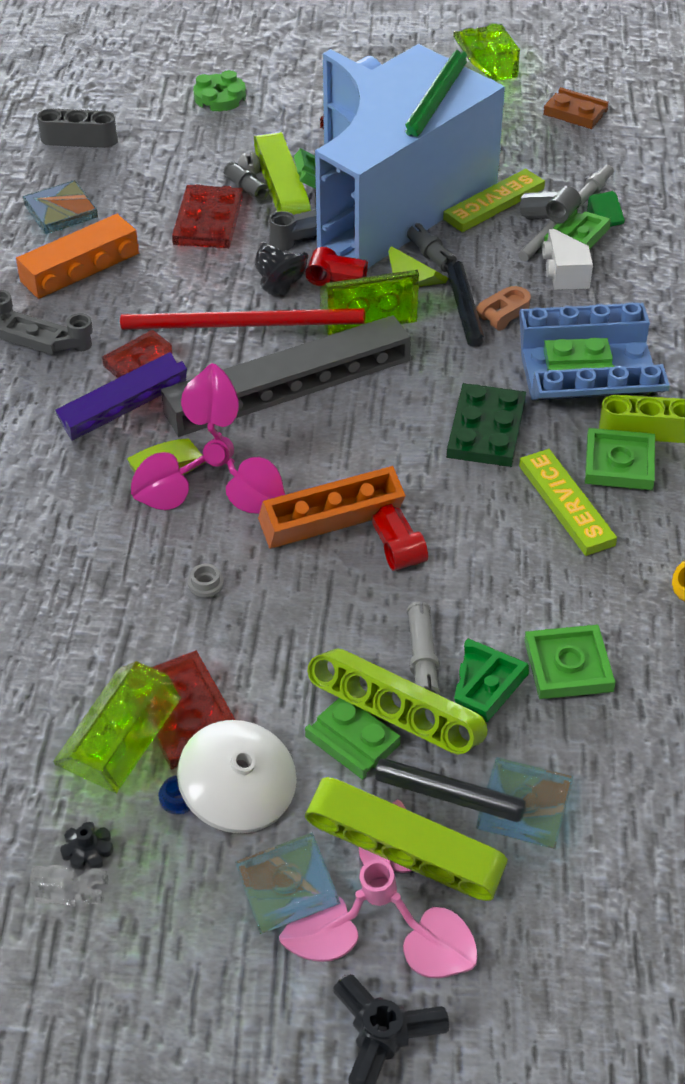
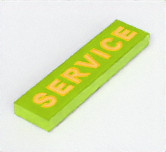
(492, 200)
(568, 502)

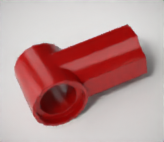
(328, 267)
(401, 544)

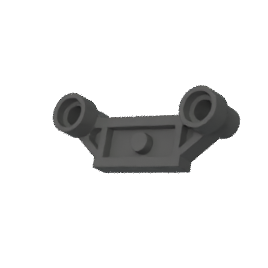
(42, 334)

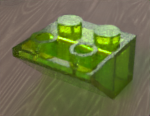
(490, 50)

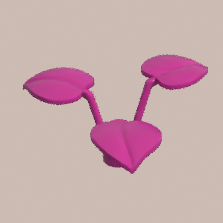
(213, 401)

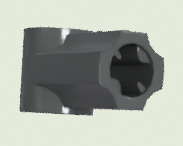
(550, 205)
(288, 228)

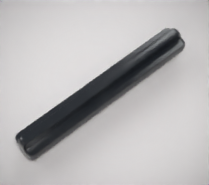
(465, 304)
(450, 790)

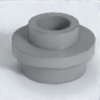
(205, 580)

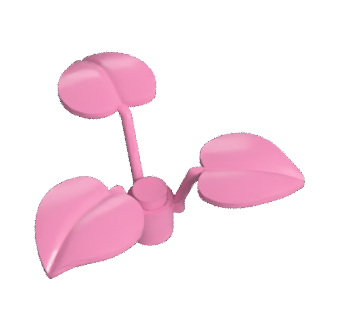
(435, 948)

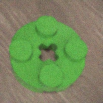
(219, 91)

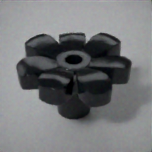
(86, 846)

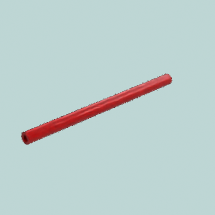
(243, 319)

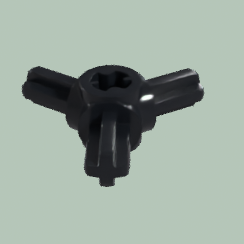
(371, 1014)

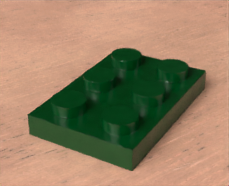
(486, 425)

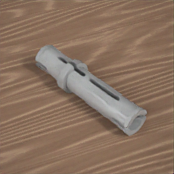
(424, 661)

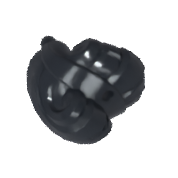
(279, 268)

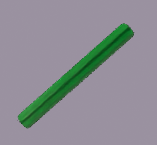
(435, 93)

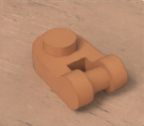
(509, 301)

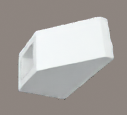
(567, 262)

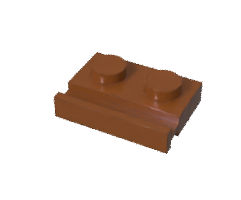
(576, 108)

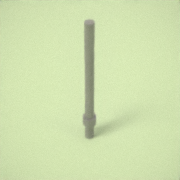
(592, 185)

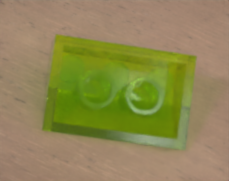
(379, 295)
(119, 726)

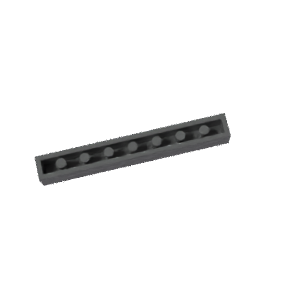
(303, 369)

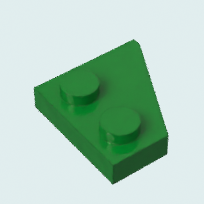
(487, 678)

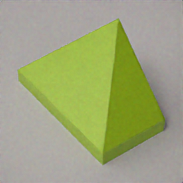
(402, 262)

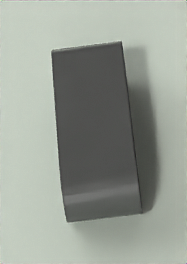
(77, 128)

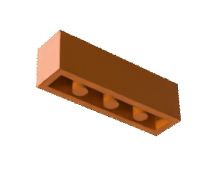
(77, 255)
(329, 506)

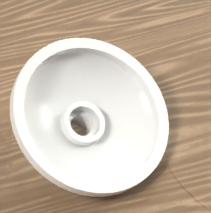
(230, 795)

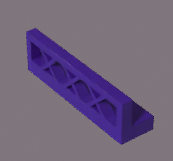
(120, 396)

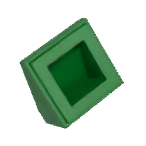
(606, 205)

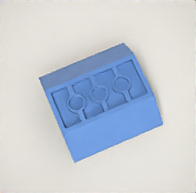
(627, 335)

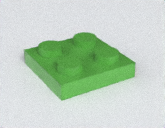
(620, 459)
(569, 661)

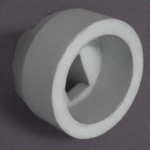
(249, 162)

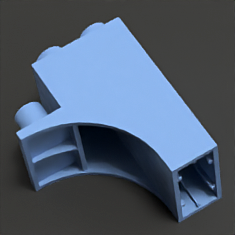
(378, 178)

